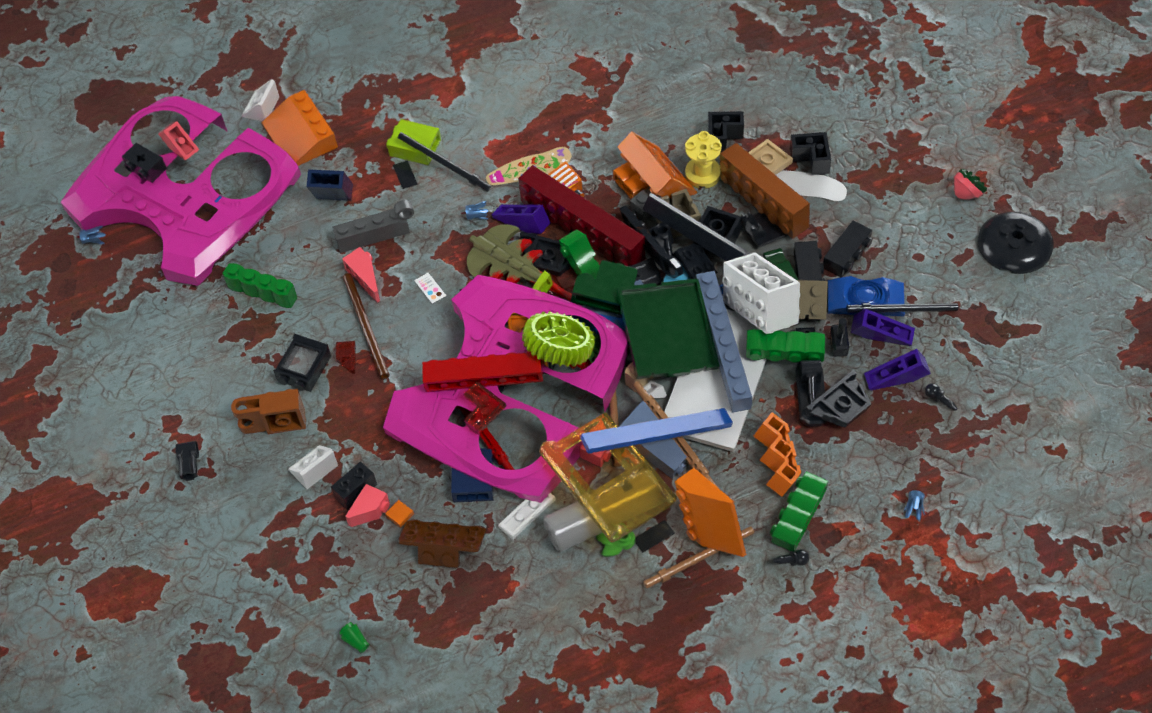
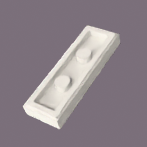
(524, 516)

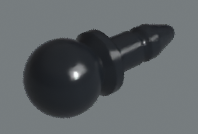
(934, 392)
(795, 558)

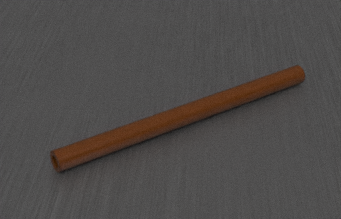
(366, 327)

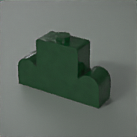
(602, 292)

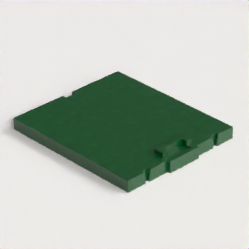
(667, 328)

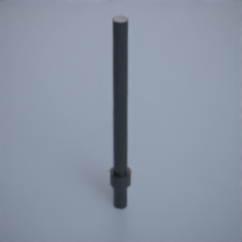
(473, 178)
(902, 307)

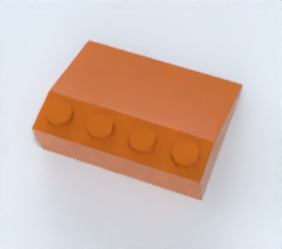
(300, 129)
(653, 166)
(709, 514)

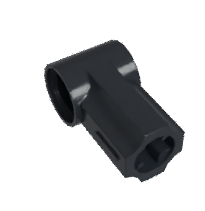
(187, 456)

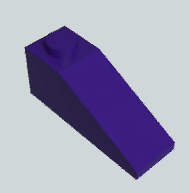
(525, 217)
(881, 328)
(898, 371)

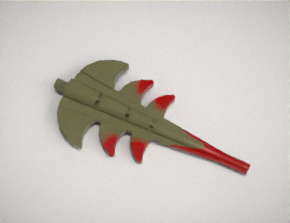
(504, 258)

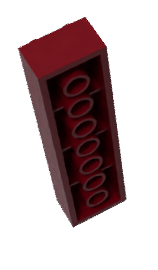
(574, 212)

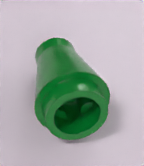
(353, 636)

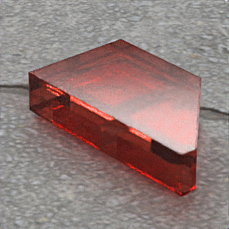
(346, 355)

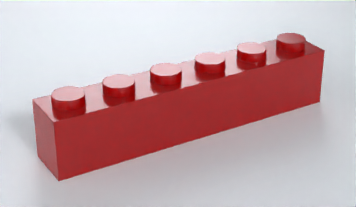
(487, 370)

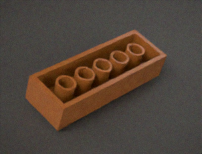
(764, 190)

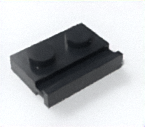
(648, 272)

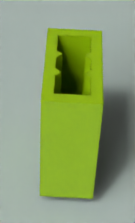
(424, 134)

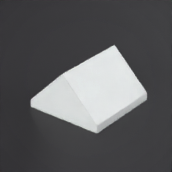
(262, 102)
(314, 466)

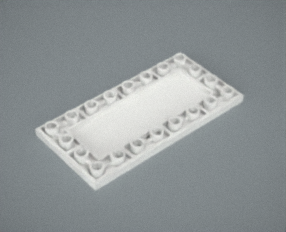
(706, 391)

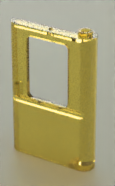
(624, 500)

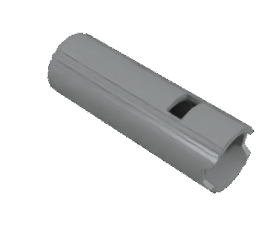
(570, 526)

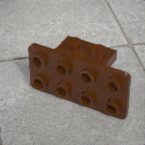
(441, 543)

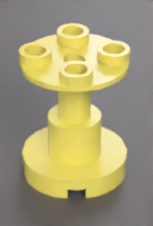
(703, 168)

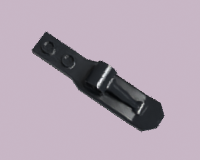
(657, 242)
(809, 385)

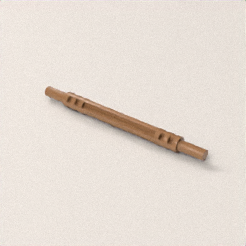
(692, 459)

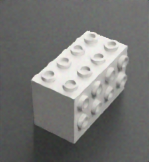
(761, 293)

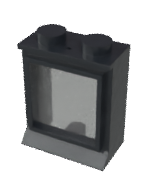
(302, 363)

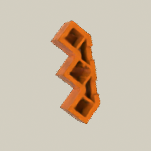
(780, 453)

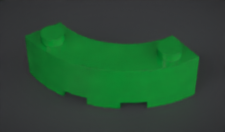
(579, 253)

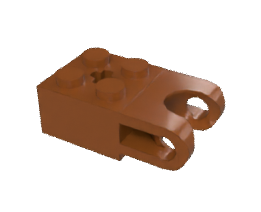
(271, 412)

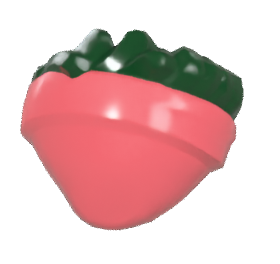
(968, 186)

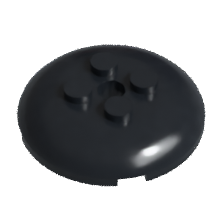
(1015, 242)

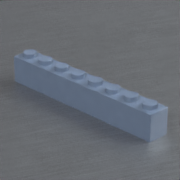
(725, 344)

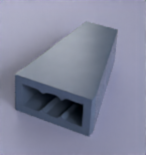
(663, 453)

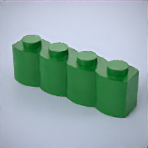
(260, 285)
(785, 345)
(799, 511)

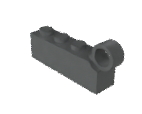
(374, 227)

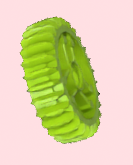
(544, 339)

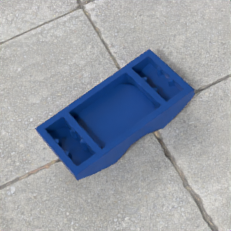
(855, 291)

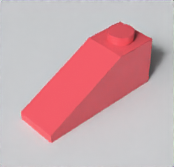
(360, 267)

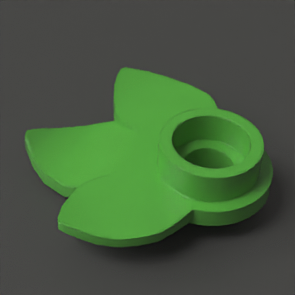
(616, 547)

